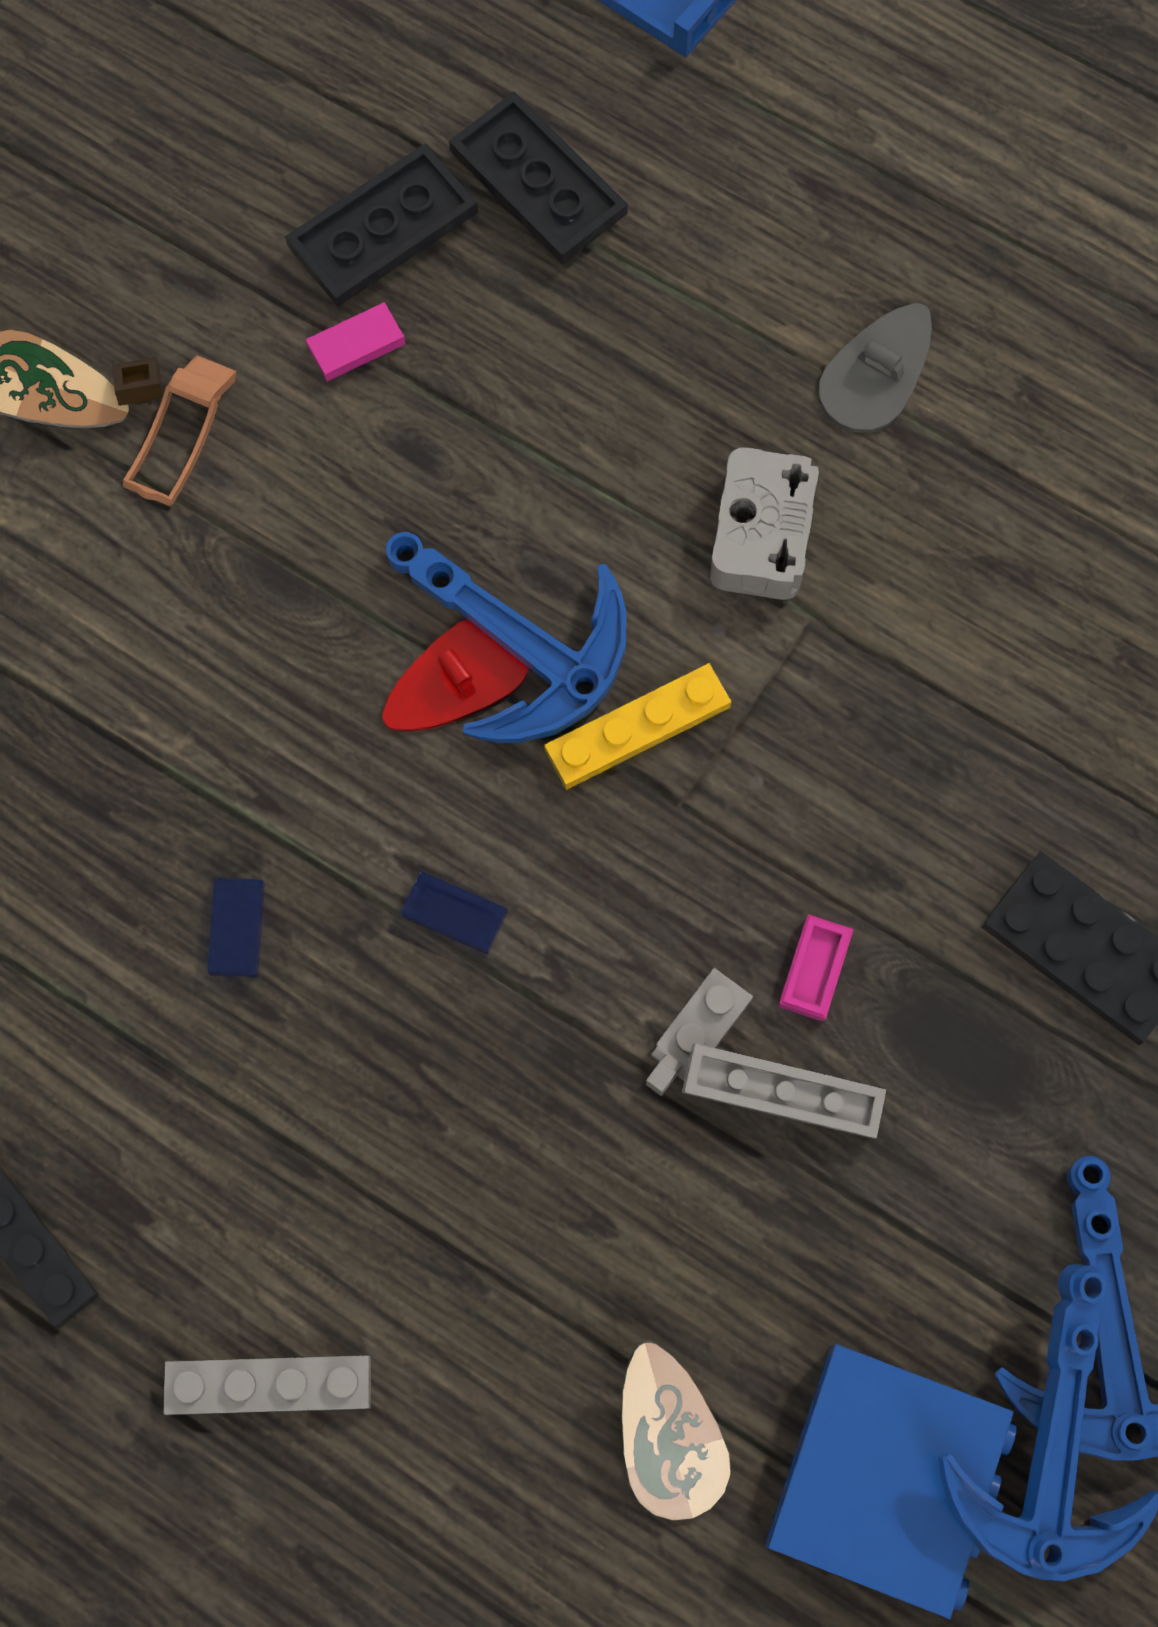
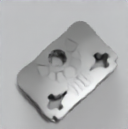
(774, 526)

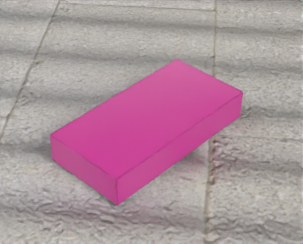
(355, 341)
(815, 968)

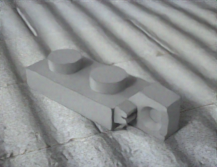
(702, 1021)

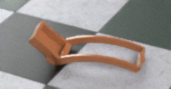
(201, 383)

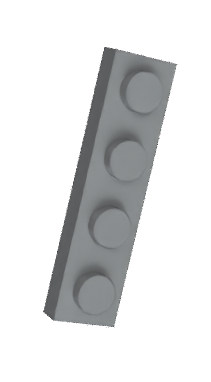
(784, 1091)
(267, 1385)

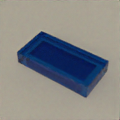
(454, 912)
(236, 927)

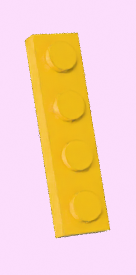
(637, 726)

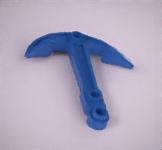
(539, 651)
(1117, 1353)
(1052, 1477)

